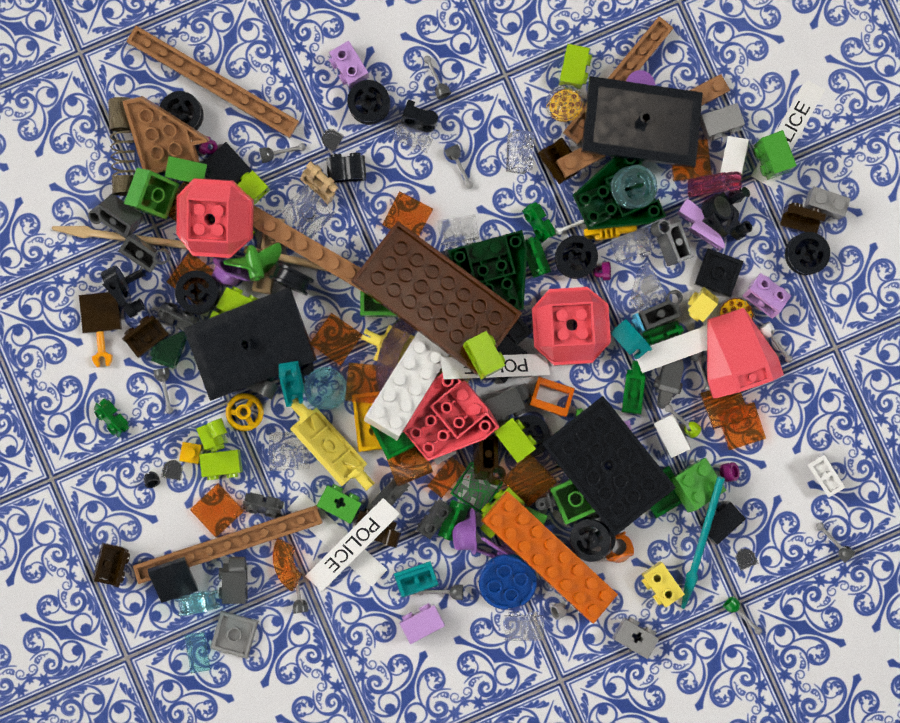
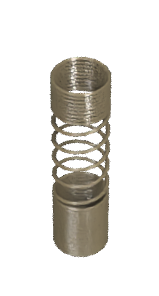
(119, 123)

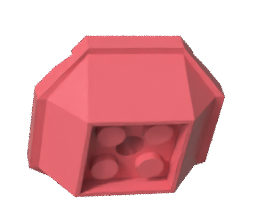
(232, 215)
(559, 343)

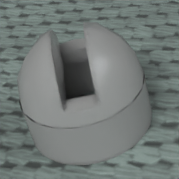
(558, 611)

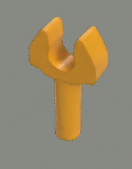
(101, 351)

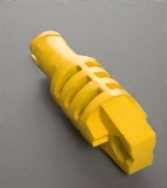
(609, 233)

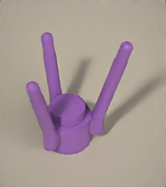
(503, 549)

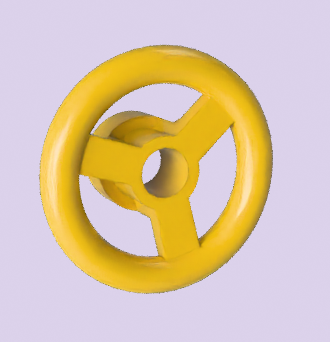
(251, 424)

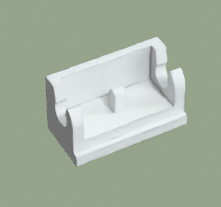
(735, 155)
(672, 435)
(826, 475)

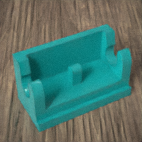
(630, 339)
(291, 382)
(416, 579)

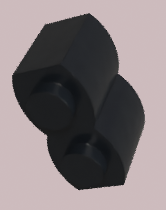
(346, 168)

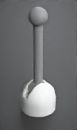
(768, 332)

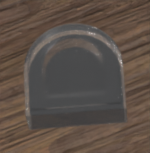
(331, 139)
(172, 470)
(745, 558)

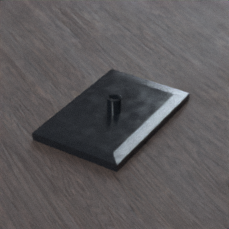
(617, 126)
(273, 335)
(632, 481)

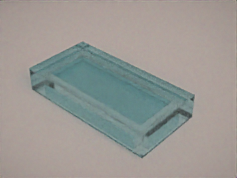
(197, 652)

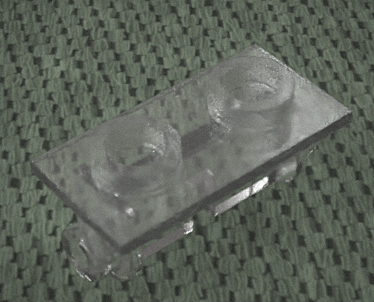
(413, 137)

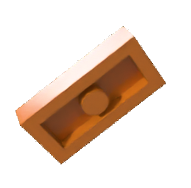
(547, 406)

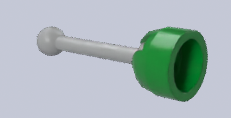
(733, 605)

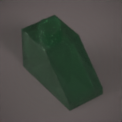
(169, 350)

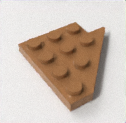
(160, 134)

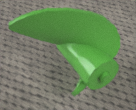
(257, 262)

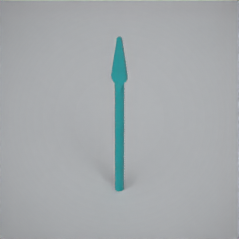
(691, 576)

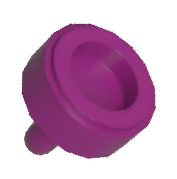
(203, 149)
(606, 271)
(730, 471)

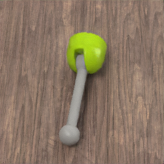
(692, 429)

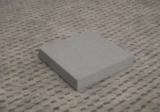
(234, 634)

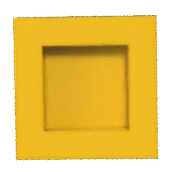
(190, 452)

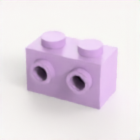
(348, 64)
(766, 295)
(421, 623)

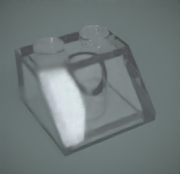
(307, 212)
(287, 452)

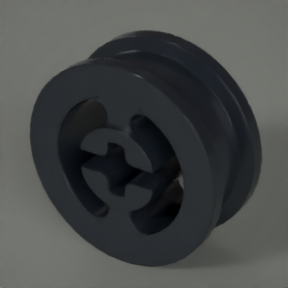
(366, 87)
(184, 99)
(821, 246)
(587, 247)
(291, 278)
(181, 294)
(534, 420)
(581, 540)

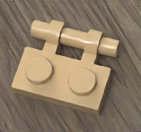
(319, 182)

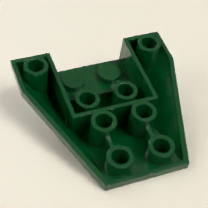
(601, 209)
(497, 264)

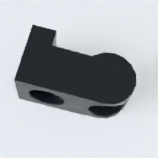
(419, 118)

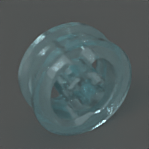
(641, 195)
(328, 403)
(197, 602)

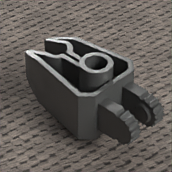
(668, 382)

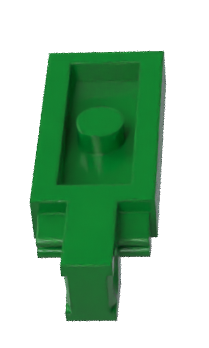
(633, 390)

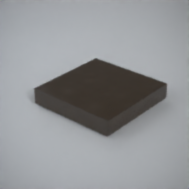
(99, 313)

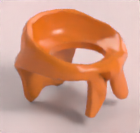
(618, 558)

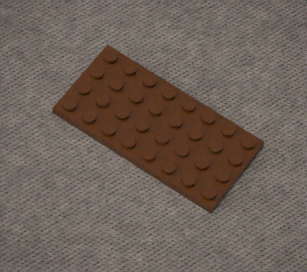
(433, 294)

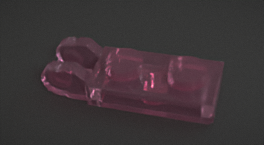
(714, 183)

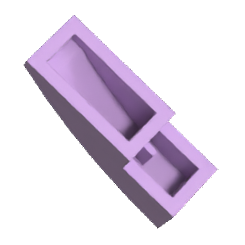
(694, 215)

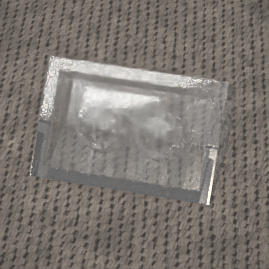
(646, 289)

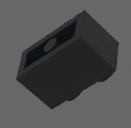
(724, 521)

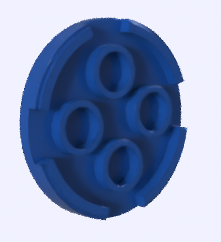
(507, 581)

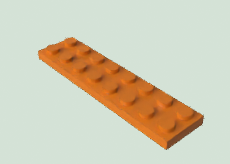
(549, 557)

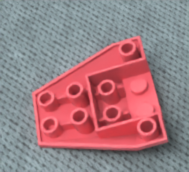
(738, 355)
(449, 419)

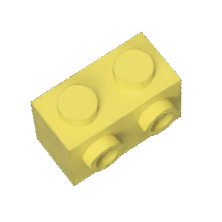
(702, 304)
(662, 584)

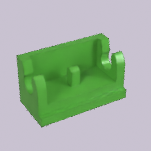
(184, 169)

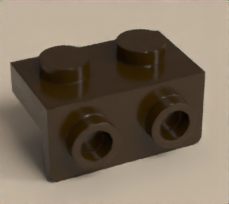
(551, 154)
(801, 218)
(145, 335)
(111, 564)

